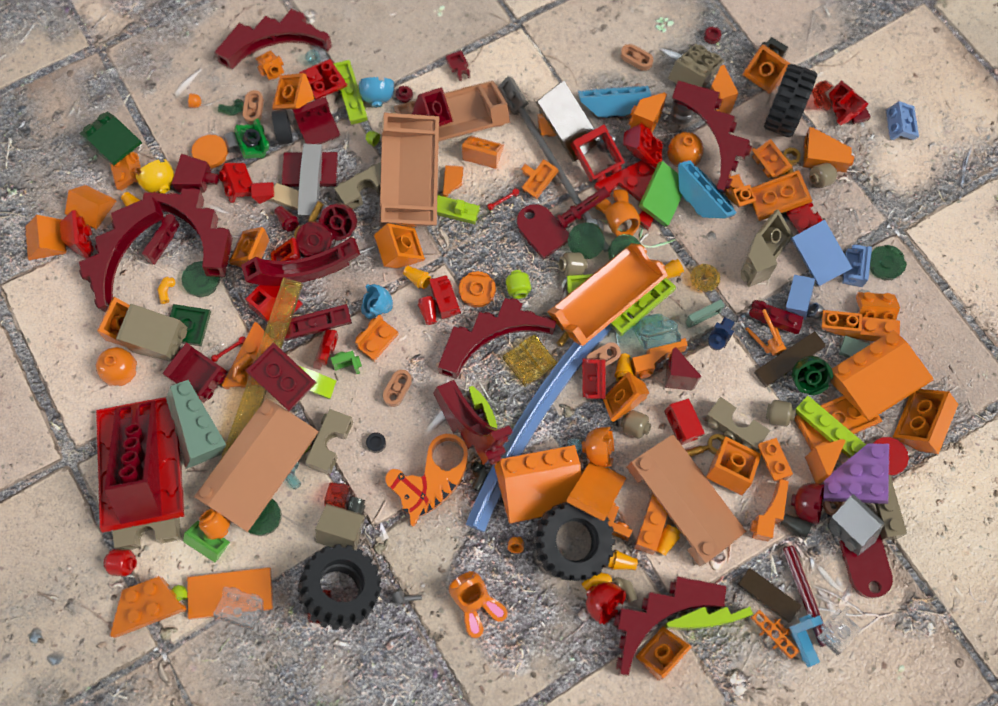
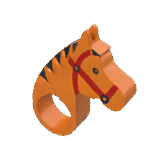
(428, 492)

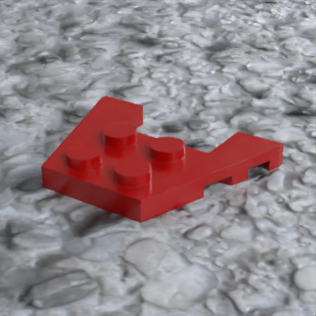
(633, 180)

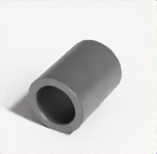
(232, 142)
(601, 145)

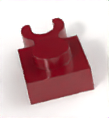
(458, 63)

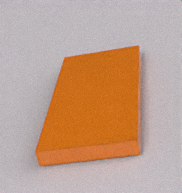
(842, 411)
(596, 490)
(206, 590)

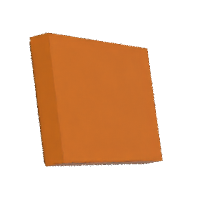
(781, 194)

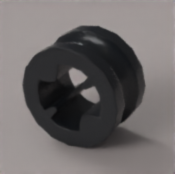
(251, 142)

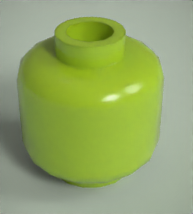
(518, 284)

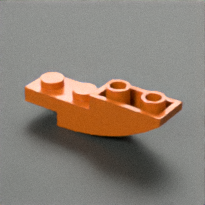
(856, 326)

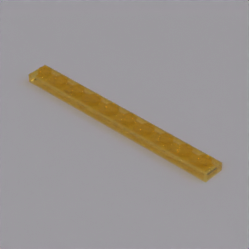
(275, 332)

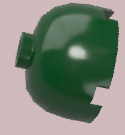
(812, 375)

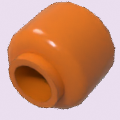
(214, 524)

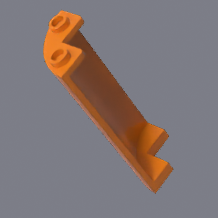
(607, 293)

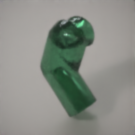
(231, 110)

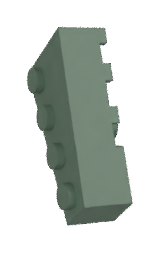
(193, 425)

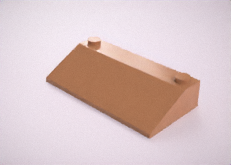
(471, 110)
(409, 170)
(256, 464)
(687, 499)

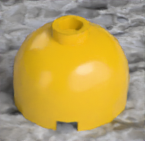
(156, 176)

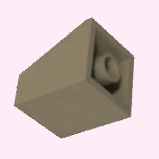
(151, 333)

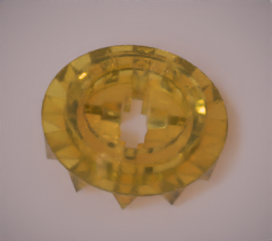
(710, 272)

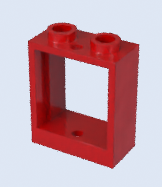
(603, 132)

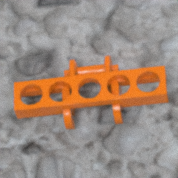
(781, 638)

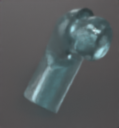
(292, 479)

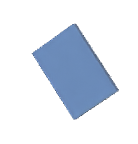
(821, 253)

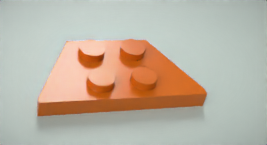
(250, 347)
(145, 605)

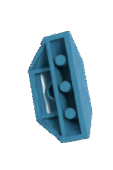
(613, 101)
(703, 193)

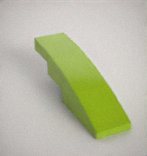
(701, 620)

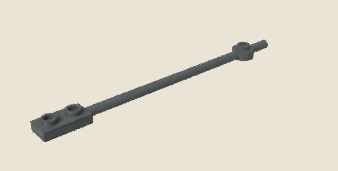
(517, 104)

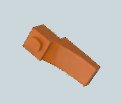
(644, 365)
(764, 524)

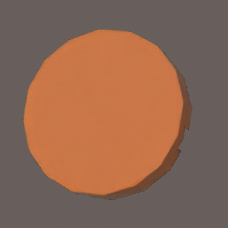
(210, 149)
(477, 289)

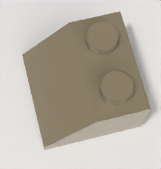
(758, 262)

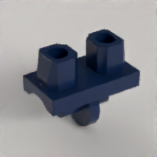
(721, 334)

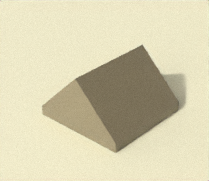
(776, 233)
(339, 527)

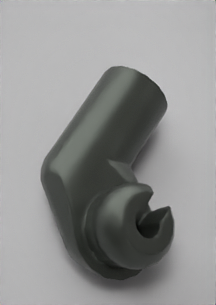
(480, 475)

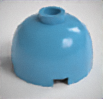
(376, 91)

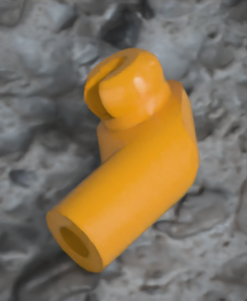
(163, 288)
(602, 577)

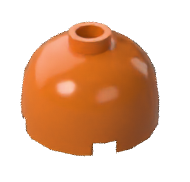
(685, 147)
(116, 366)
(599, 446)

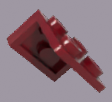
(316, 122)

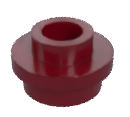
(404, 98)

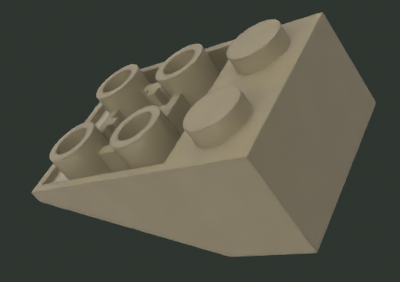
(696, 66)

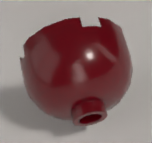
(340, 220)
(809, 502)

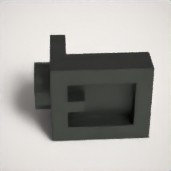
(776, 46)

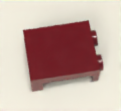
(198, 369)

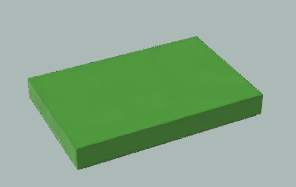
(662, 194)

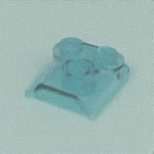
(656, 331)

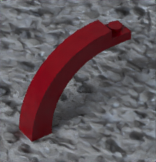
(271, 273)

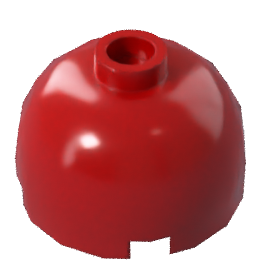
(603, 601)

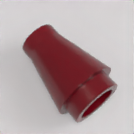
(287, 220)

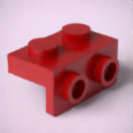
(235, 180)
(804, 217)

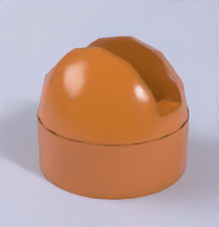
(194, 100)
(516, 548)

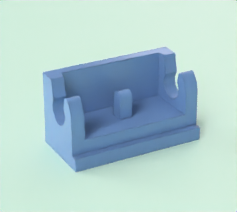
(859, 259)
(800, 295)

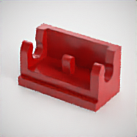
(444, 297)
(594, 378)
(684, 421)

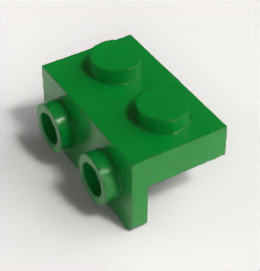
(252, 152)

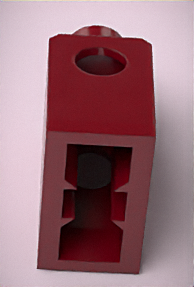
(193, 174)

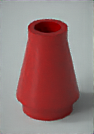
(427, 307)

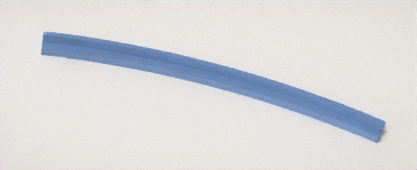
(528, 423)

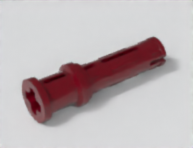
(576, 212)

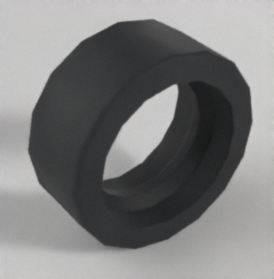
(282, 127)

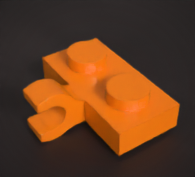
(538, 178)

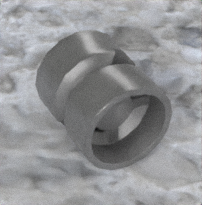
(680, 114)

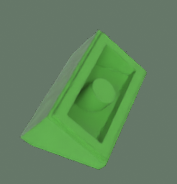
(200, 542)

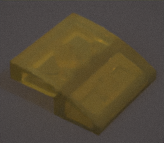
(529, 360)

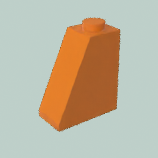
(824, 149)

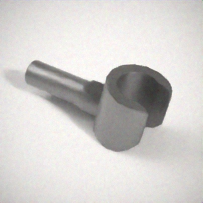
(398, 598)

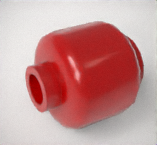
(120, 562)

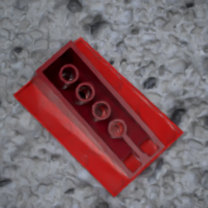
(138, 465)

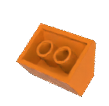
(926, 420)

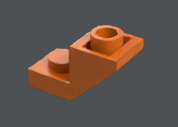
(738, 193)
(621, 529)

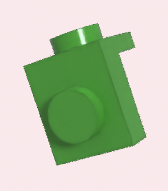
(346, 359)

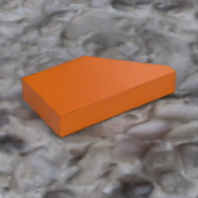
(453, 179)

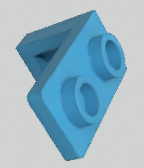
(803, 641)

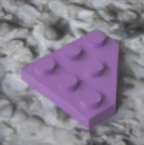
(862, 475)

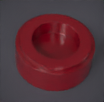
(712, 35)

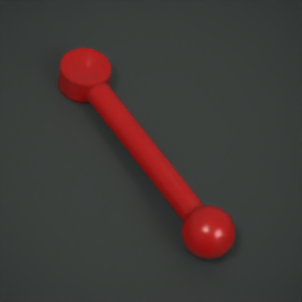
(515, 192)
(214, 358)

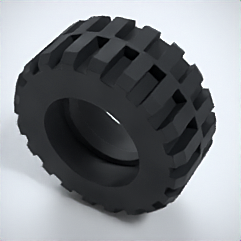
(790, 100)
(548, 551)
(350, 563)

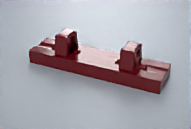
(317, 322)

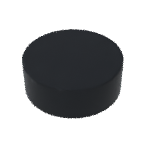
(376, 442)

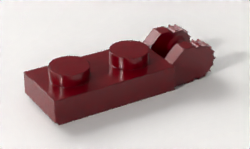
(161, 239)
(779, 318)

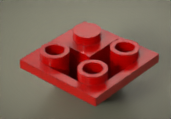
(324, 79)
(643, 145)
(76, 234)
(263, 300)

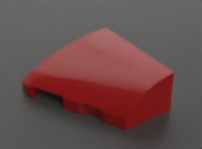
(846, 102)
(326, 348)

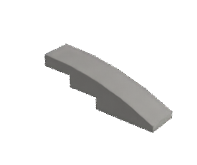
(309, 178)

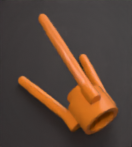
(775, 344)

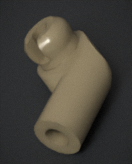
(628, 587)

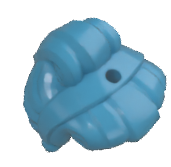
(376, 301)

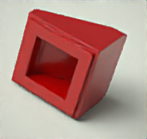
(262, 191)

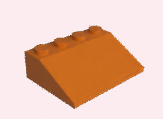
(880, 375)
(537, 481)

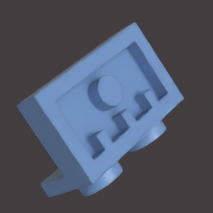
(902, 121)

